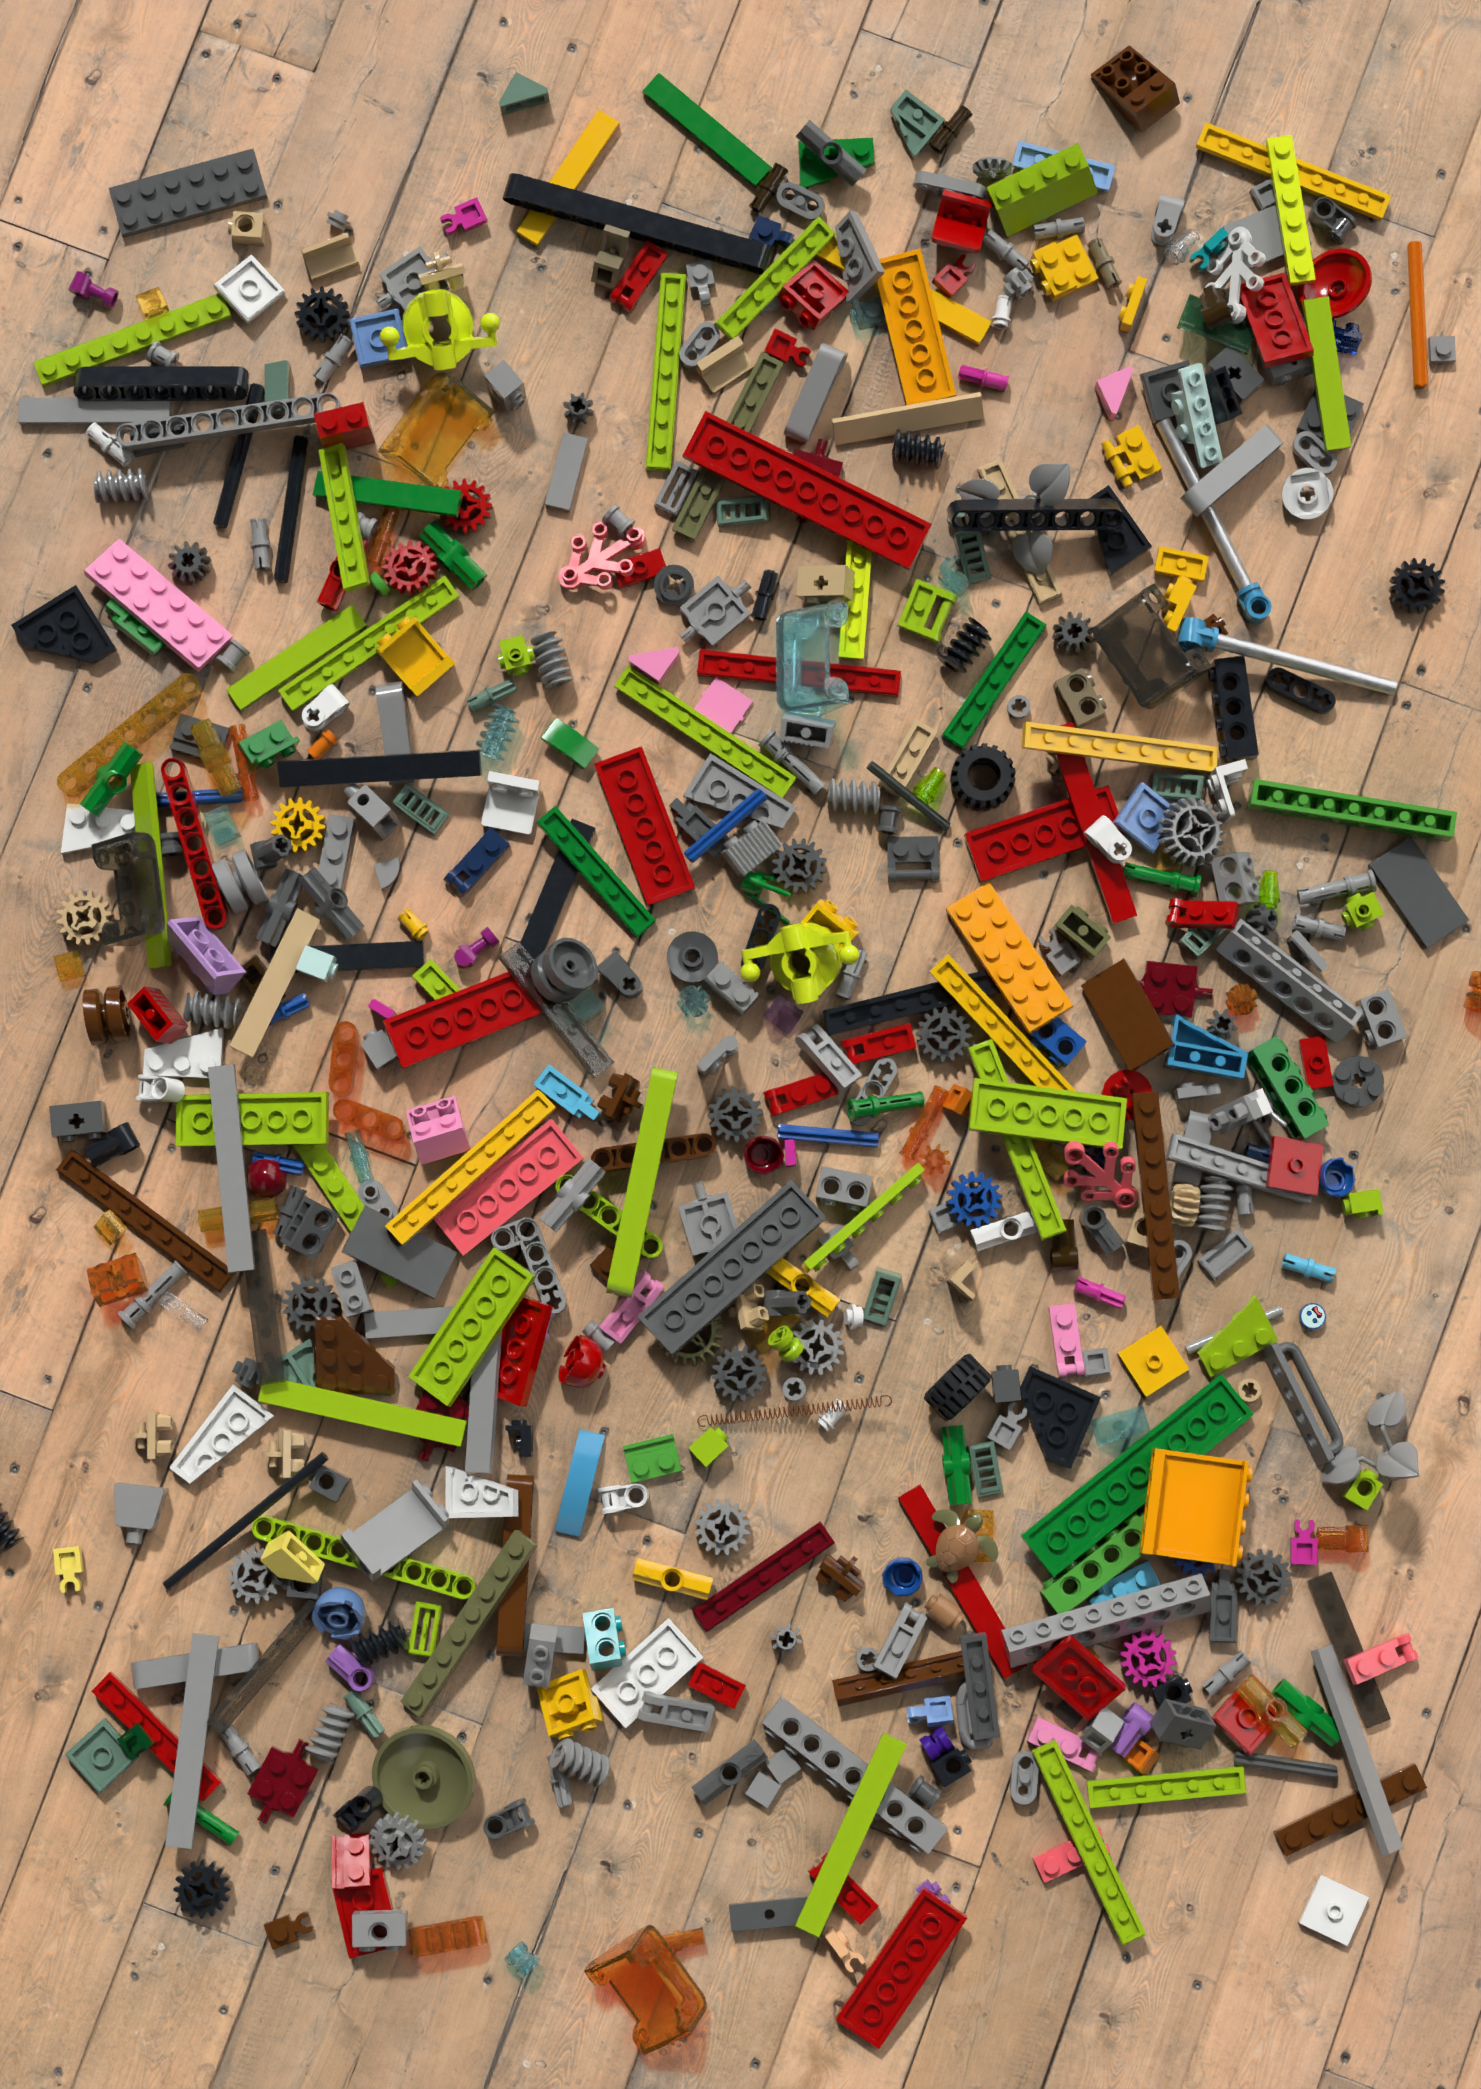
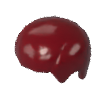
(763, 1154)
(266, 1178)

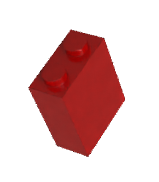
(346, 426)

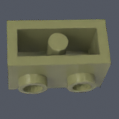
(1082, 932)

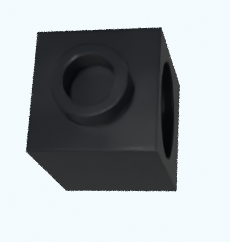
(1160, 1691)
(946, 1776)

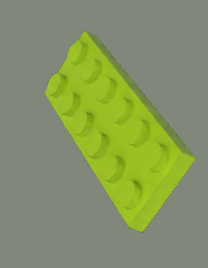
(1046, 1113)
(264, 1119)
(472, 1326)

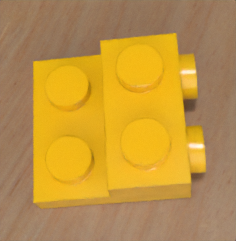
(1063, 268)
(1178, 597)
(826, 915)
(569, 1705)

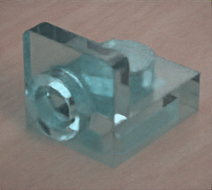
(867, 313)
(954, 580)

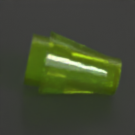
(929, 786)
(1269, 889)

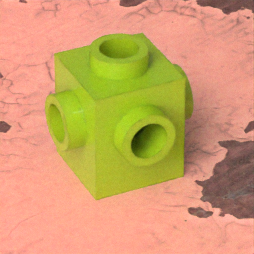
(515, 647)
(1367, 905)

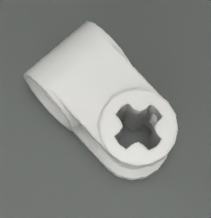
(327, 706)
(1105, 836)
(159, 1089)
(621, 1497)

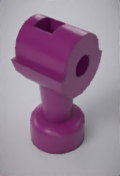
(83, 287)
(467, 955)

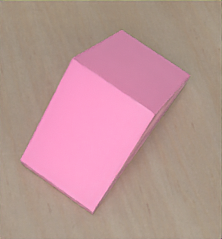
(1112, 389)
(655, 664)

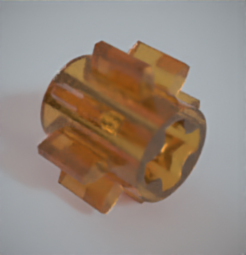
(1241, 999)
(941, 1155)

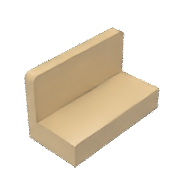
(329, 257)
(724, 365)
(958, 1276)

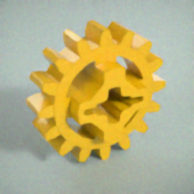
(309, 826)

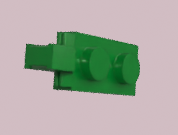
(133, 628)

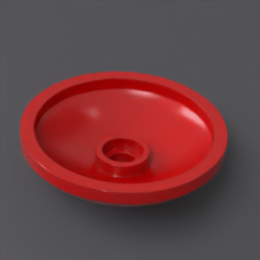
(1339, 271)

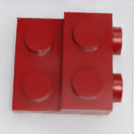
(812, 295)

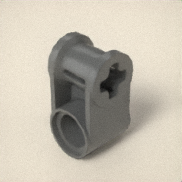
(1333, 221)
(618, 972)
(510, 1819)

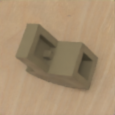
(611, 256)

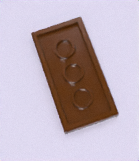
(1128, 1015)

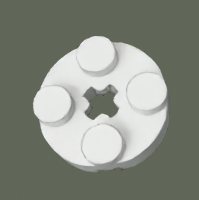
(1318, 502)

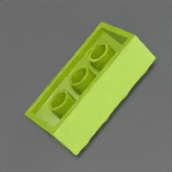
(1042, 190)

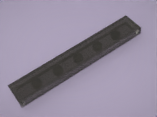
(559, 1015)
(264, 1313)
(1346, 1644)
(263, 1669)

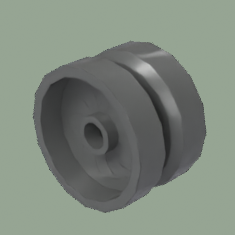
(564, 970)

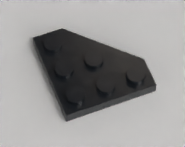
(66, 629)
(1058, 1414)

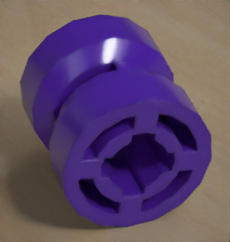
(936, 1743)

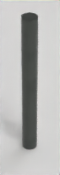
(908, 795)

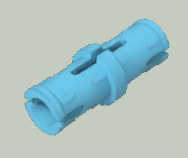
(1308, 1268)

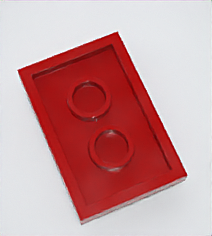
(1079, 1677)
(362, 1900)

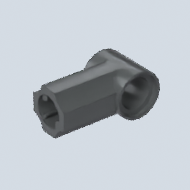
(269, 851)
(1102, 1231)
(781, 1302)

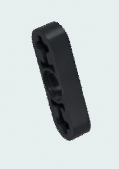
(1320, 691)
(772, 923)

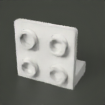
(1217, 785)
(511, 803)

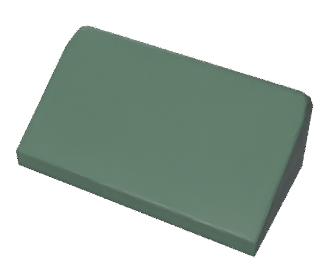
(277, 382)

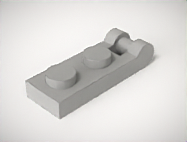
(828, 1057)
(899, 1642)
(676, 1712)

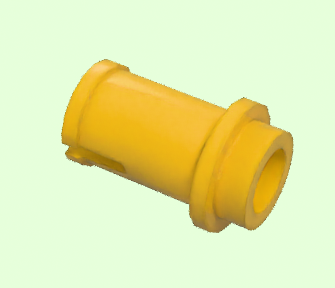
(413, 924)

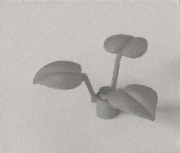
(1050, 485)
(1395, 1464)

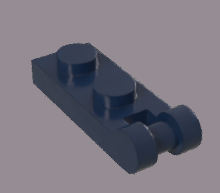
(477, 861)

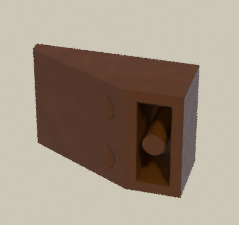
(1136, 88)

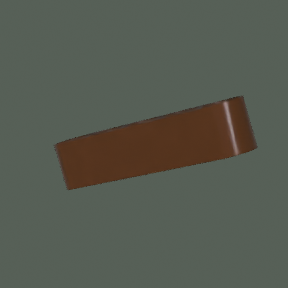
(667, 1156)

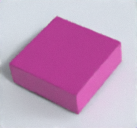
(381, 1009)
(790, 1153)

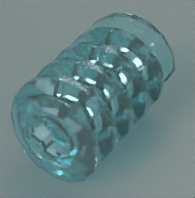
(497, 732)

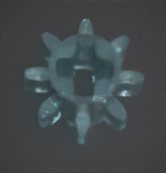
(693, 1001)

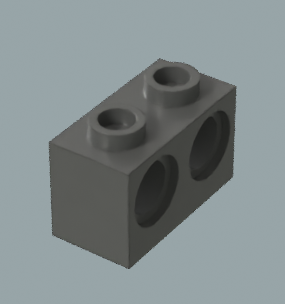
(304, 1225)

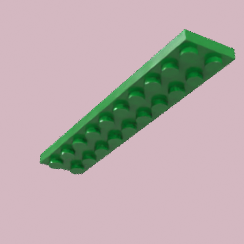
(1123, 1482)

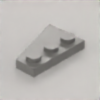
(859, 256)

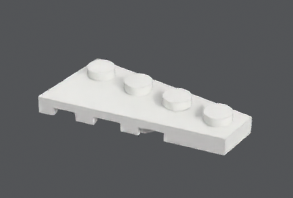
(225, 1428)

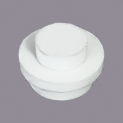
(853, 1317)

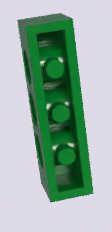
(1274, 1082)

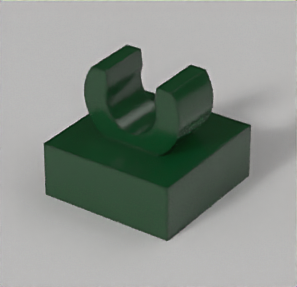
(135, 1741)

